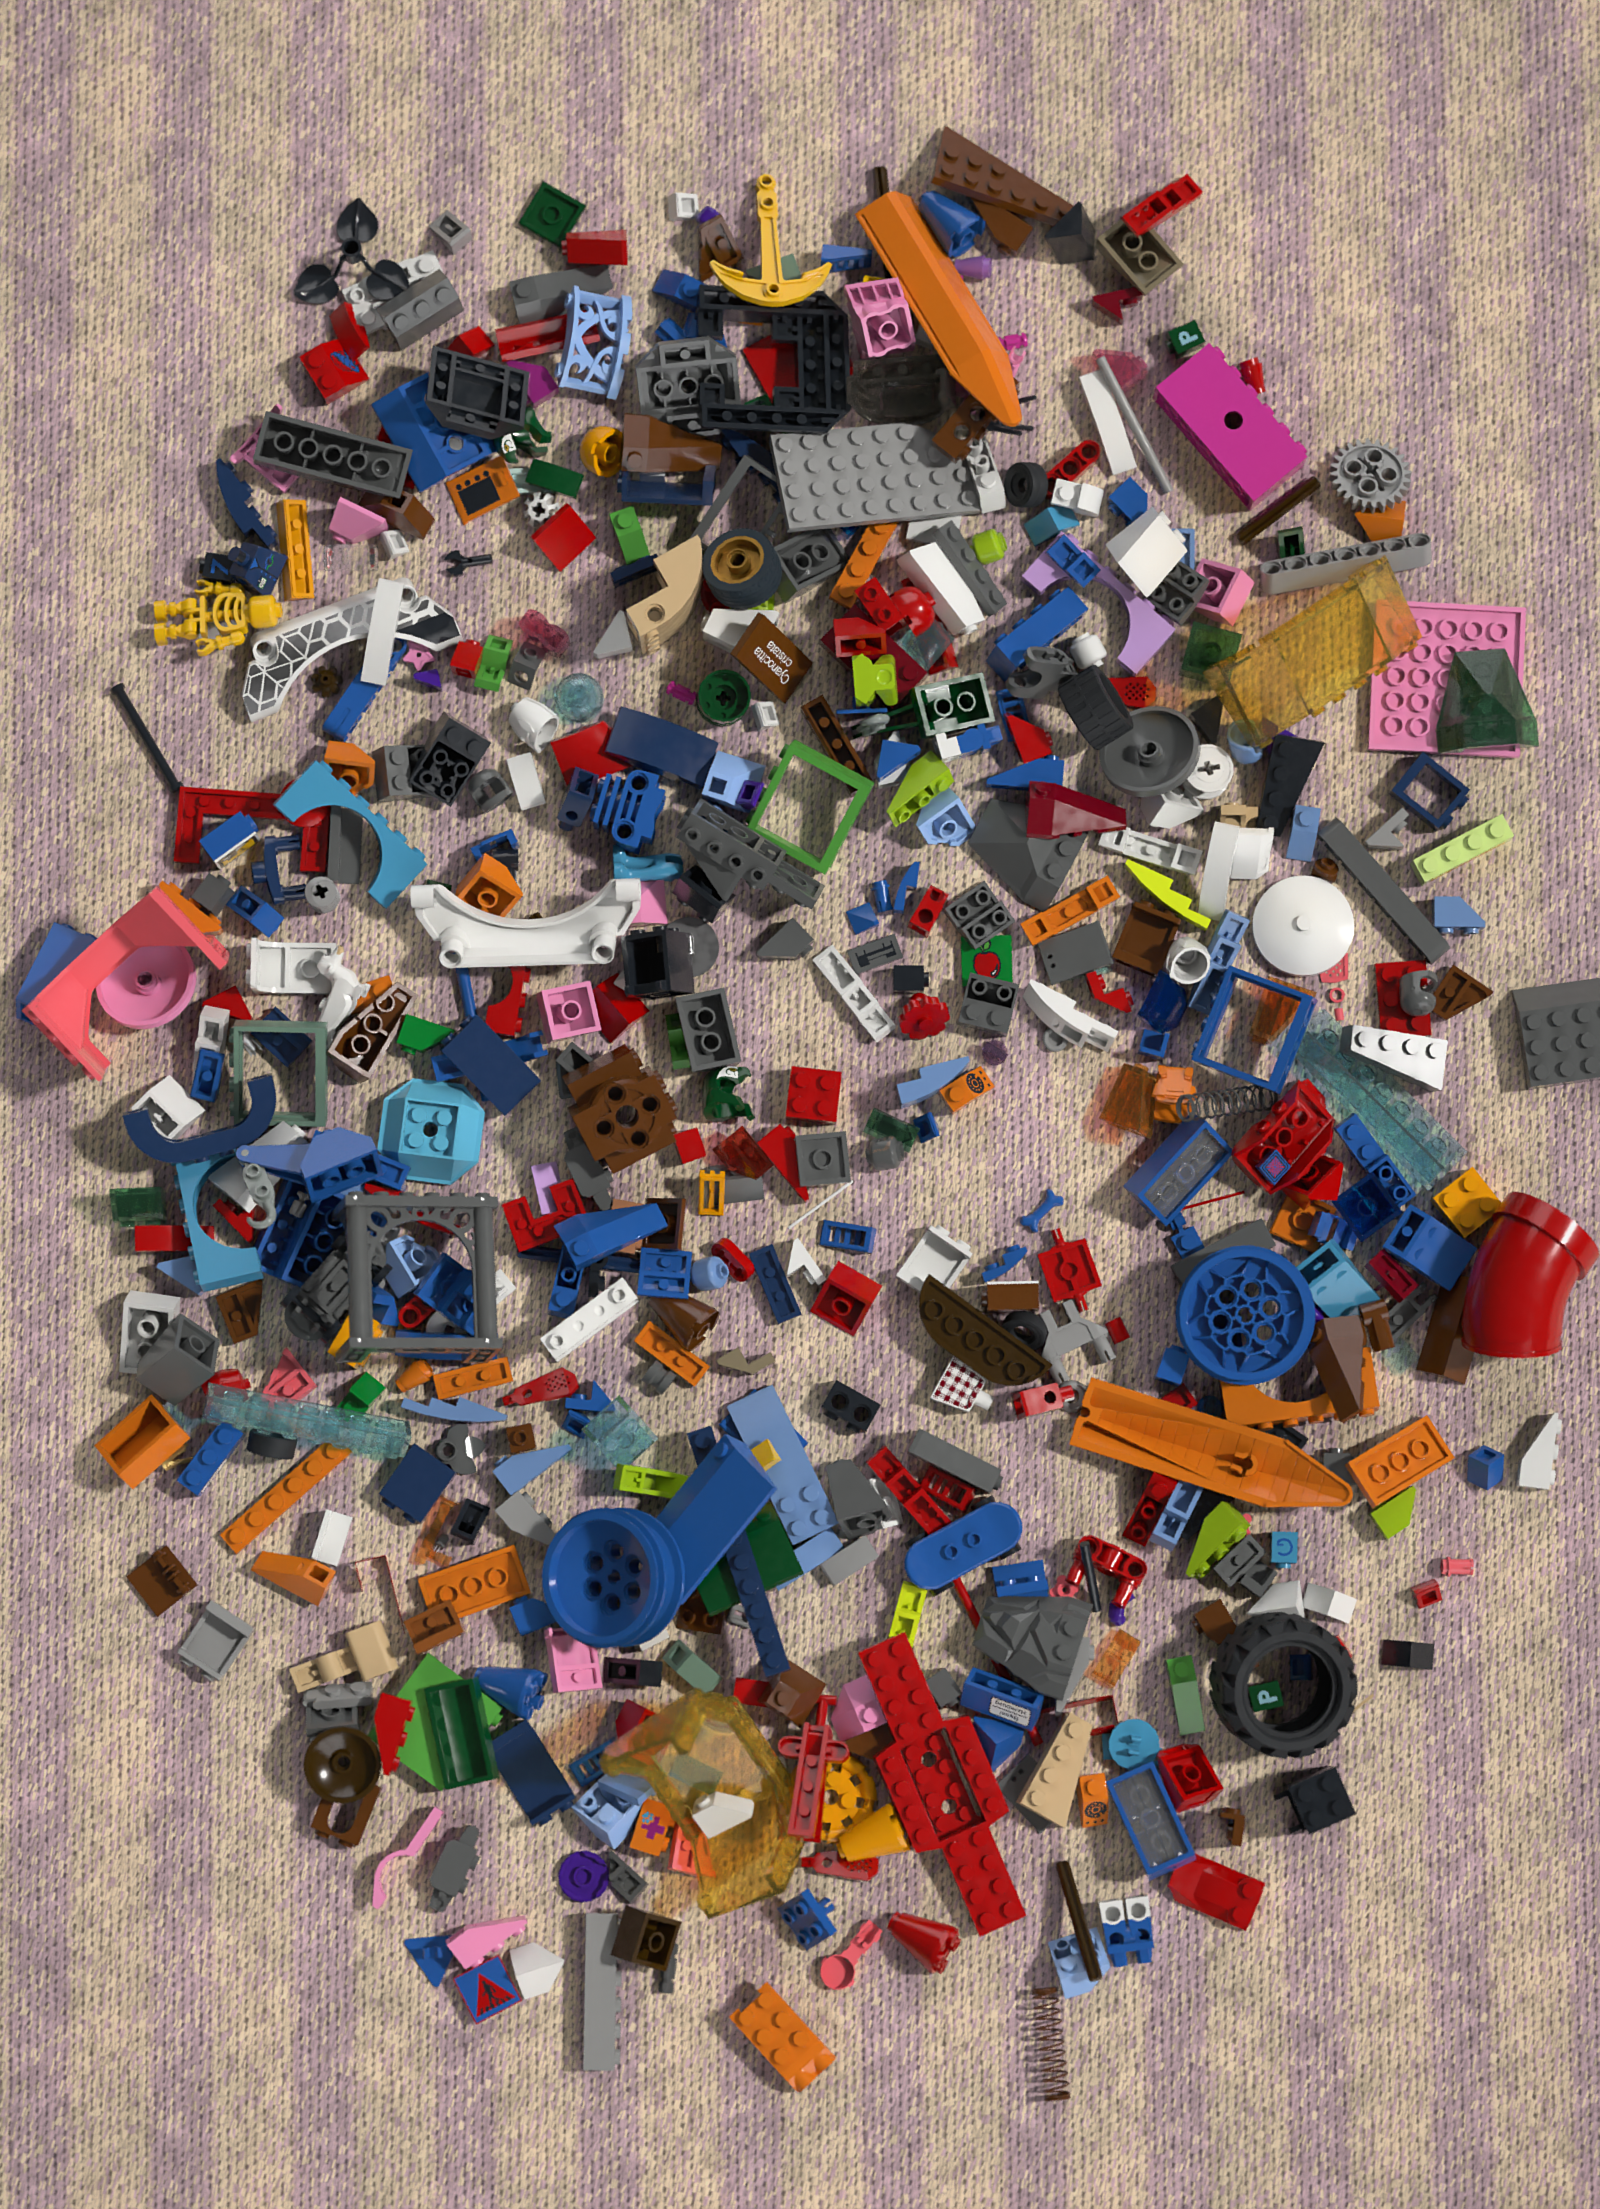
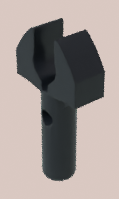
(466, 562)

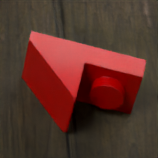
(239, 1222)

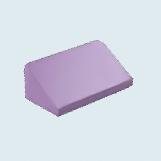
(544, 1177)

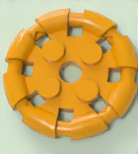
(846, 1797)

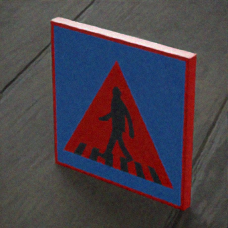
(487, 1989)

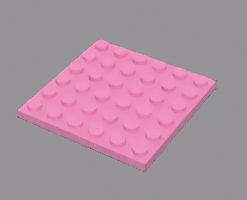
(1411, 691)

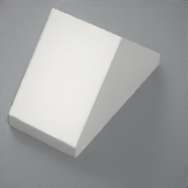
(615, 640)
(1329, 1602)

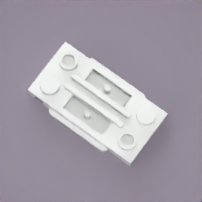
(365, 305)

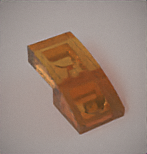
(1116, 1658)

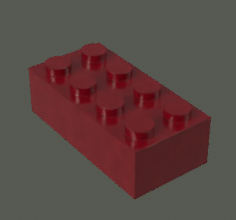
(908, 671)

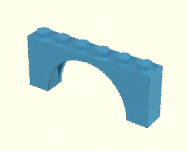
(397, 861)
(215, 1263)

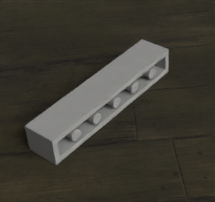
(600, 1993)

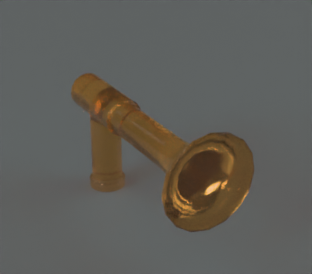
(425, 1550)

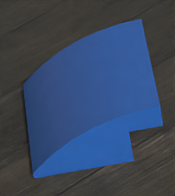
(298, 1246)

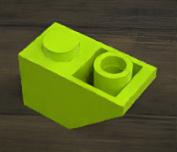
(1395, 1514)

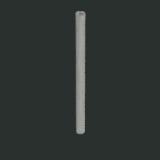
(1134, 425)

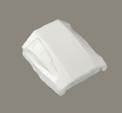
(1252, 853)

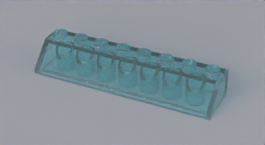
(1379, 1103)
(306, 1420)

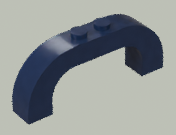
(201, 1146)

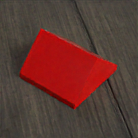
(616, 1010)

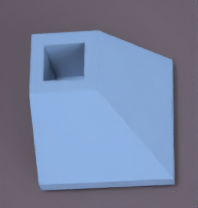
(727, 779)
(606, 1815)
(1070, 1964)

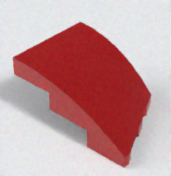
(586, 751)

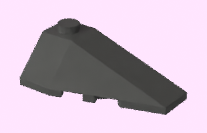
(545, 294)

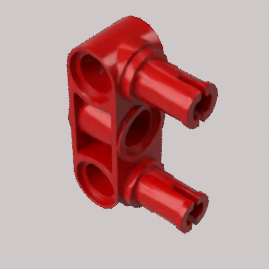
(1112, 1562)

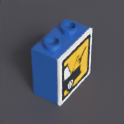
(231, 839)

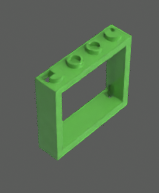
(831, 767)

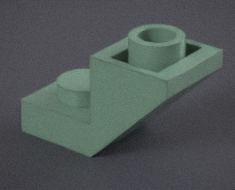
(691, 1667)

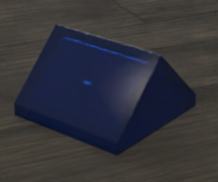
(1367, 1206)

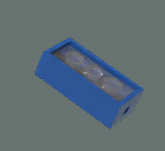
(1178, 1169)
(1151, 1821)

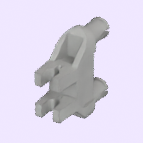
(1070, 1337)

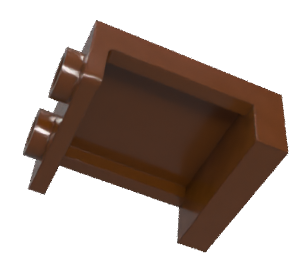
(1146, 938)

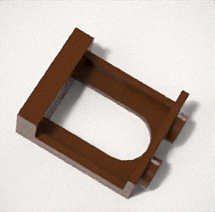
(355, 1834)

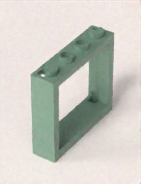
(236, 1060)

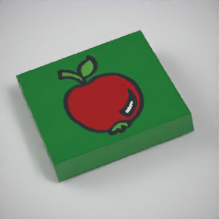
(990, 959)

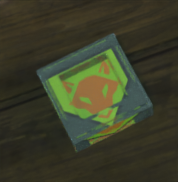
(1401, 1356)

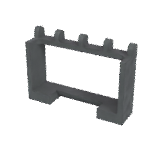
(726, 492)

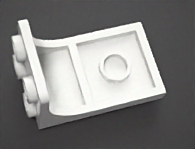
(287, 967)

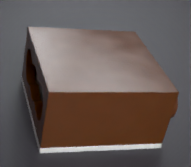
(1010, 1296)

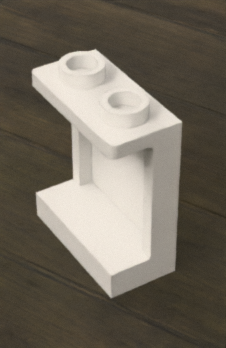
(935, 1256)

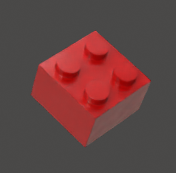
(813, 1095)

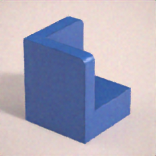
(1153, 1044)
(1485, 1467)

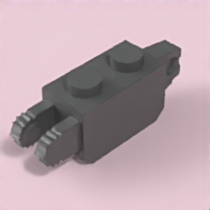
(586, 1172)
(452, 1868)

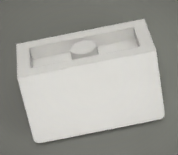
(331, 1537)

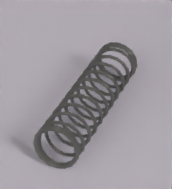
(1194, 1105)

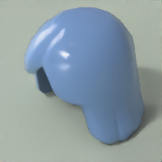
(1240, 748)

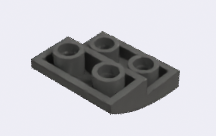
(1179, 593)
(978, 915)

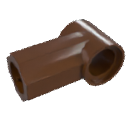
(1376, 1319)

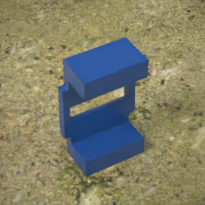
(500, 839)
(1343, 1234)

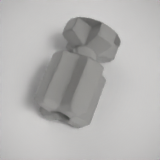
(299, 1206)

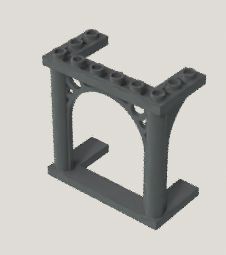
(477, 1211)

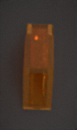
(1274, 1013)
(1131, 1102)

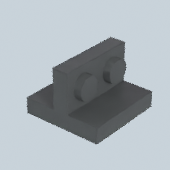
(822, 1159)
(323, 1719)

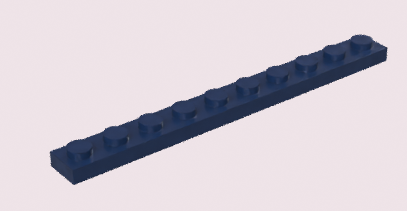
(748, 1580)

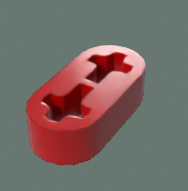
(738, 1263)

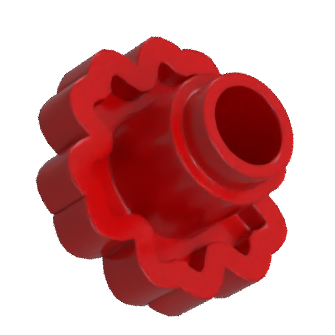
(923, 1016)

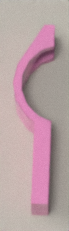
(429, 1824)

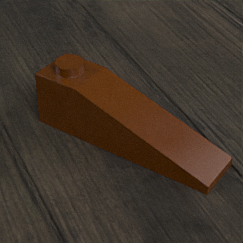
(661, 447)
(1337, 1355)

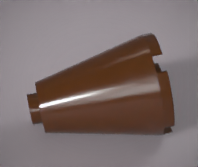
(685, 1319)

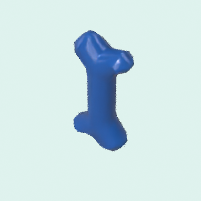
(1050, 1202)

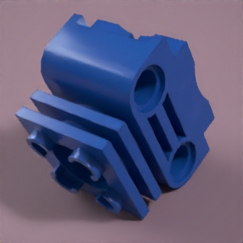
(629, 809)

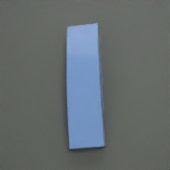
(1223, 951)
(463, 1411)

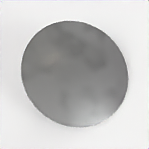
(702, 941)

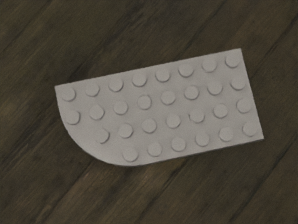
(868, 477)

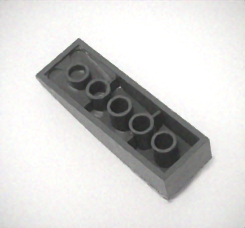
(331, 456)

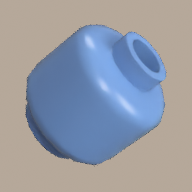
(709, 1273)

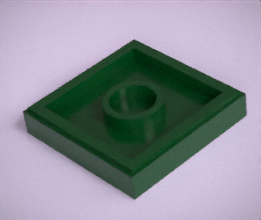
(551, 214)

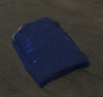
(1164, 1004)

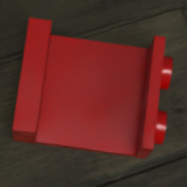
(880, 607)

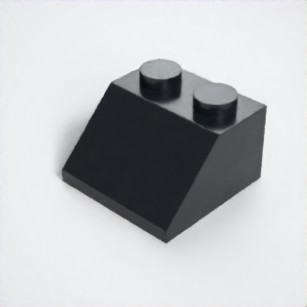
(698, 892)

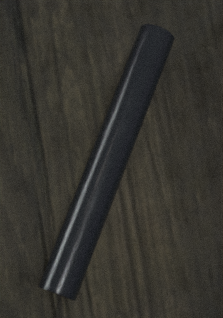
(1090, 1576)

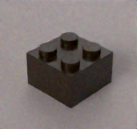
(645, 1938)

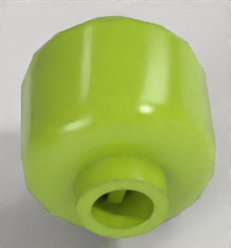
(989, 546)

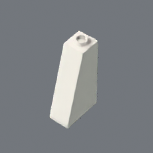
(934, 572)
(229, 1176)

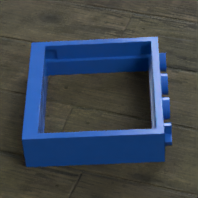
(1291, 1044)

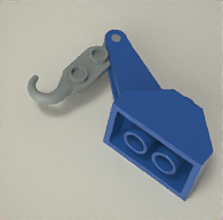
(326, 1167)

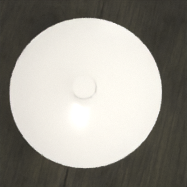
(1303, 926)

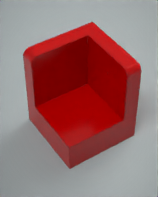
(689, 1146)

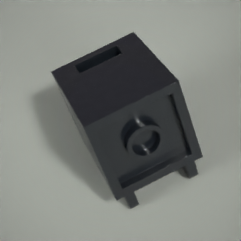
(656, 974)
(1318, 1800)

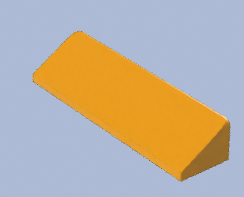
(295, 544)

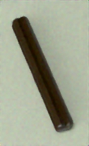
(1278, 510)

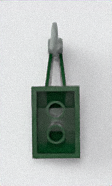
(939, 708)

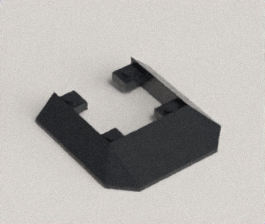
(820, 362)

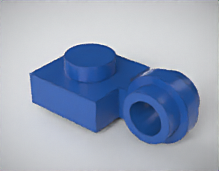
(1186, 1241)

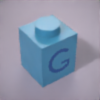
(1283, 1548)

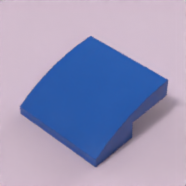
(664, 1273)

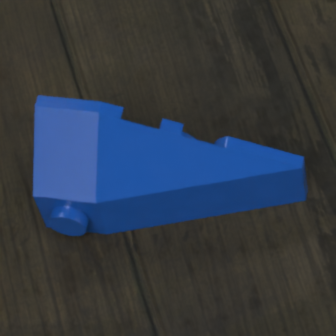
(602, 1233)

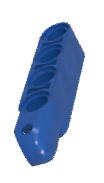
(356, 700)

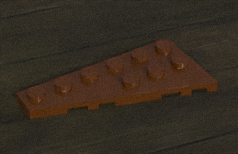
(980, 175)

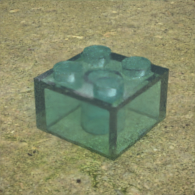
(619, 1433)

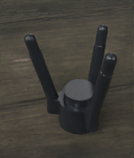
(999, 427)

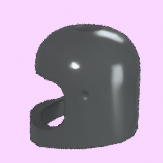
(498, 785)
(1412, 998)

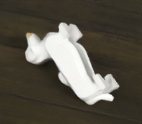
(343, 993)

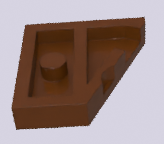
(716, 244)
(1457, 993)
(242, 1310)

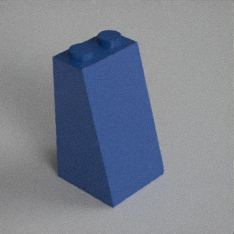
(57, 952)

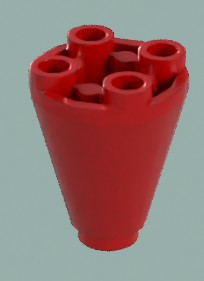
(925, 1939)

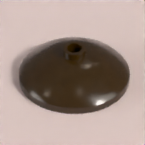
(342, 1782)

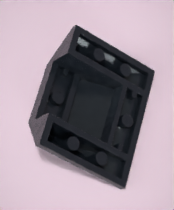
(476, 394)

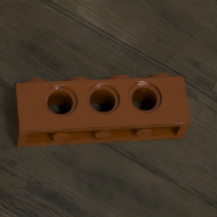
(959, 449)

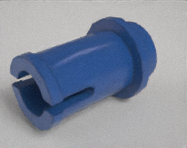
(882, 896)

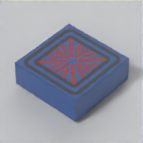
(1273, 1166)

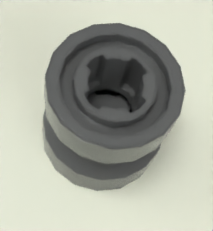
(659, 1377)

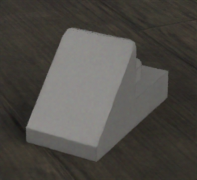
(1383, 836)

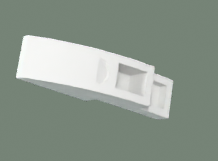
(1058, 1014)

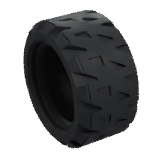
(1325, 1715)

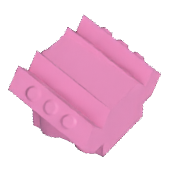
(880, 318)

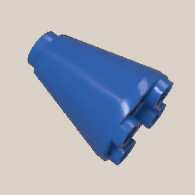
(513, 1688)

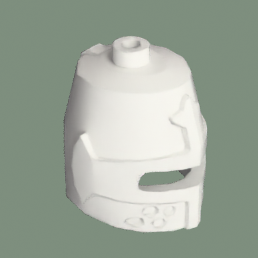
(533, 718)
(1187, 960)

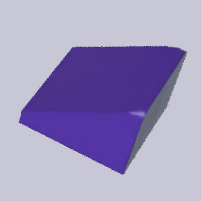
(429, 678)
(749, 794)

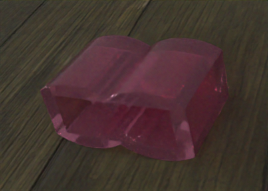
(538, 630)

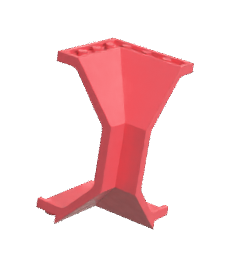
(65, 1003)

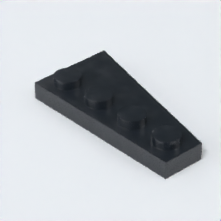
(1286, 775)

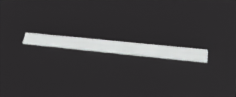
(820, 1204)

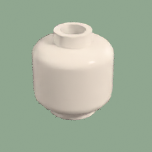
(1087, 651)

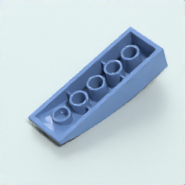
(799, 1494)

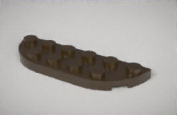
(976, 1338)

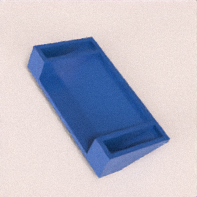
(715, 1507)

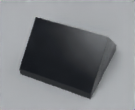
(1072, 237)

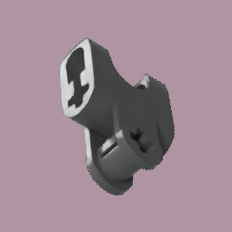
(1046, 672)

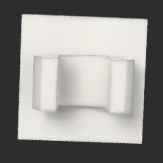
(504, 1286)

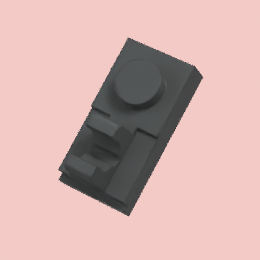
(1238, 1560)

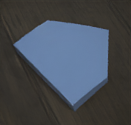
(627, 1787)

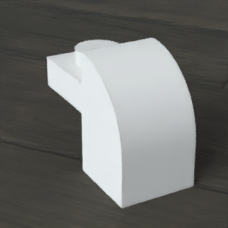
(1079, 497)

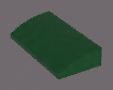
(461, 1733)

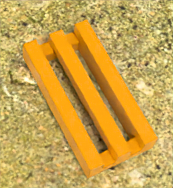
(712, 1177)

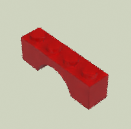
(504, 1016)

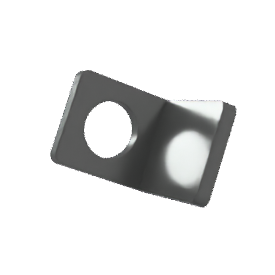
(526, 660)

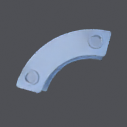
(619, 314)

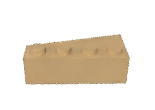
(1056, 1775)

